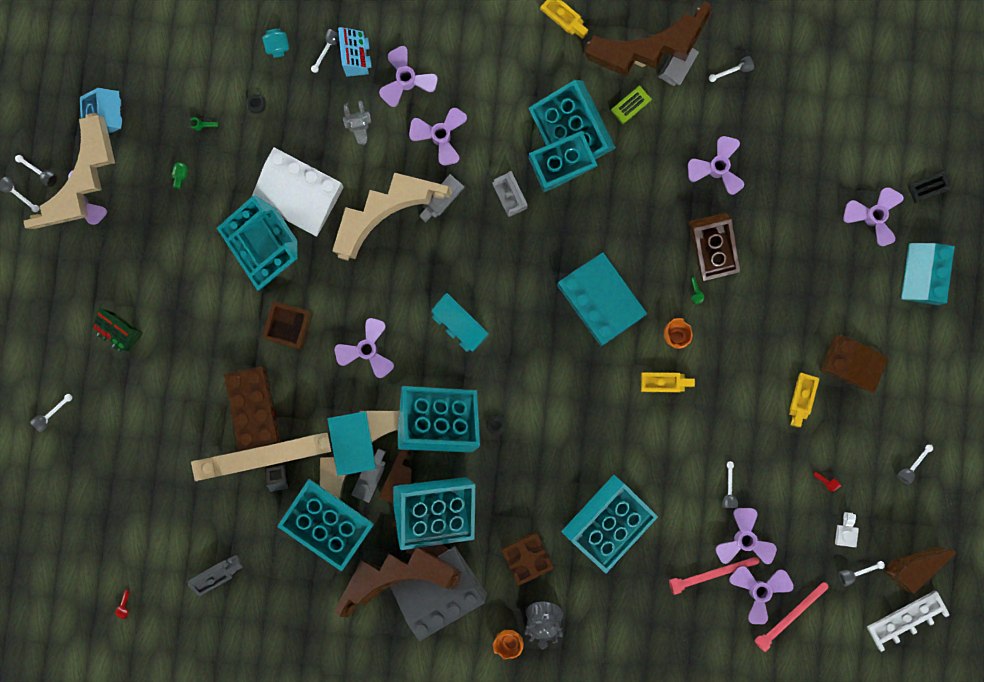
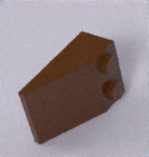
(715, 246)
(854, 363)
(916, 569)

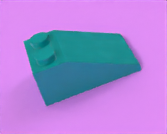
(562, 161)

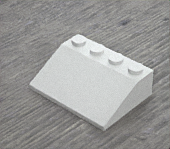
(297, 191)

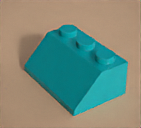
(927, 273)
(459, 323)

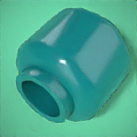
(275, 42)

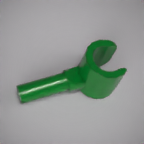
(200, 124)
(699, 296)

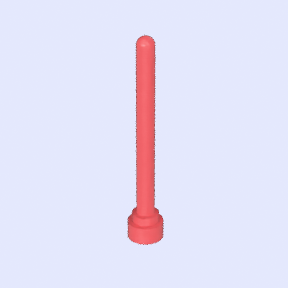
(678, 585)
(765, 640)

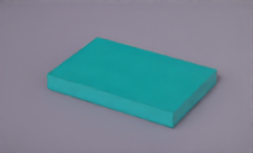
(351, 443)

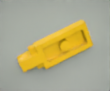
(564, 17)
(665, 382)
(803, 398)

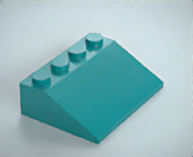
(570, 112)
(601, 299)
(438, 419)
(434, 512)
(609, 524)
(325, 525)

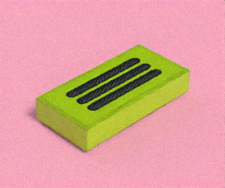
(631, 105)

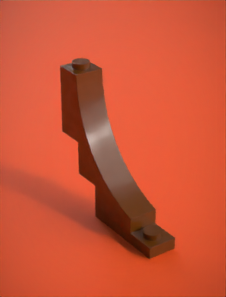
(675, 41)
(401, 475)
(372, 580)

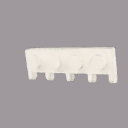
(907, 618)

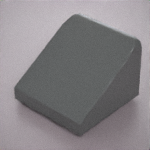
(276, 478)

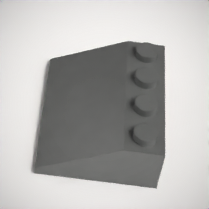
(432, 607)

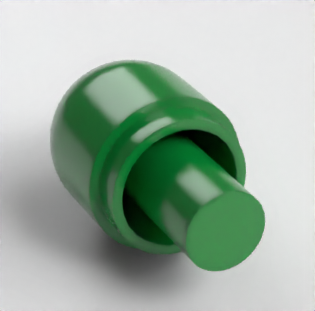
(179, 174)

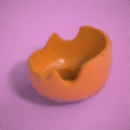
(678, 333)
(508, 644)

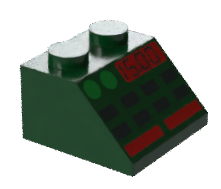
(116, 330)

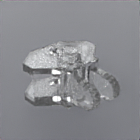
(357, 122)

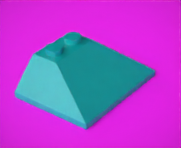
(259, 240)

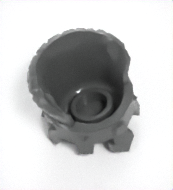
(543, 623)

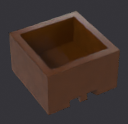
(287, 325)
(527, 558)

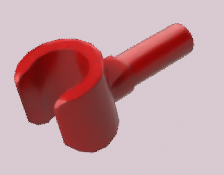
(832, 486)
(121, 611)

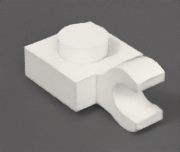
(847, 534)

